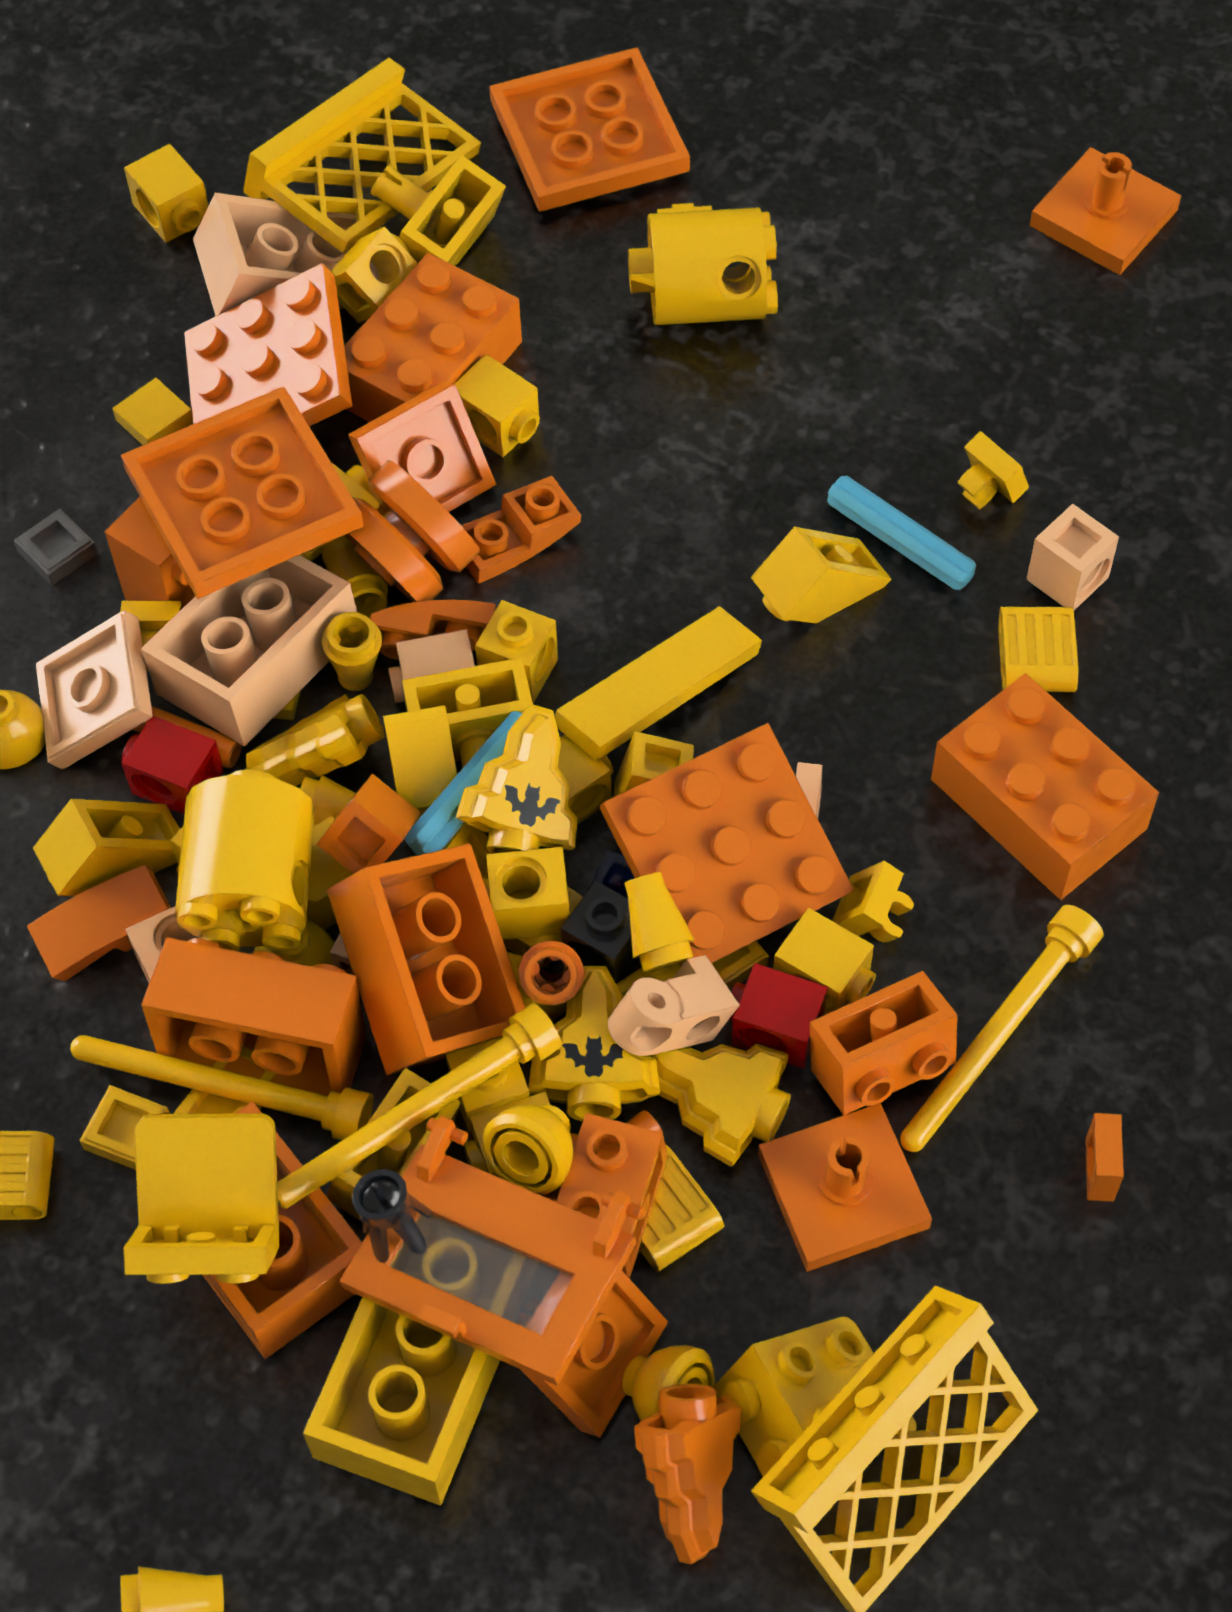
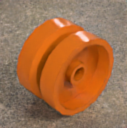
(410, 529)

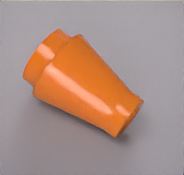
(548, 987)

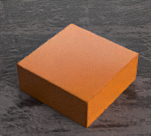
(1104, 1157)

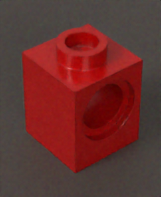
(168, 762)
(777, 1012)

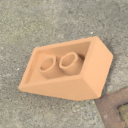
(256, 245)

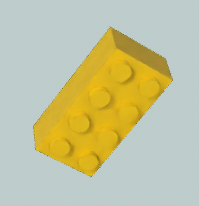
(399, 1403)

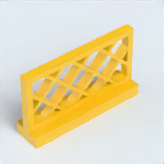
(324, 132)
(875, 1414)

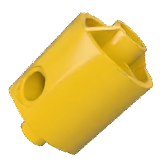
(690, 261)
(245, 861)

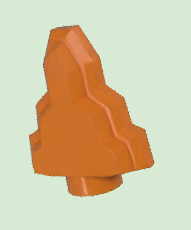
(688, 1462)

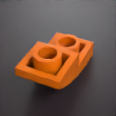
(525, 525)
(430, 619)
(96, 921)

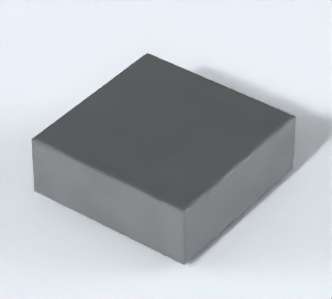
(55, 547)

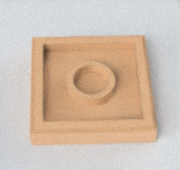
(93, 690)

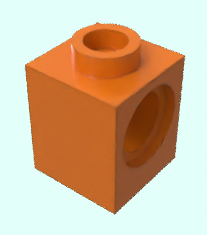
(369, 826)

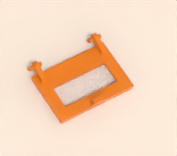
(497, 1261)

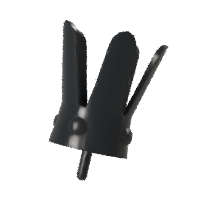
(385, 1204)

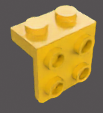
(204, 1197)
(790, 1382)

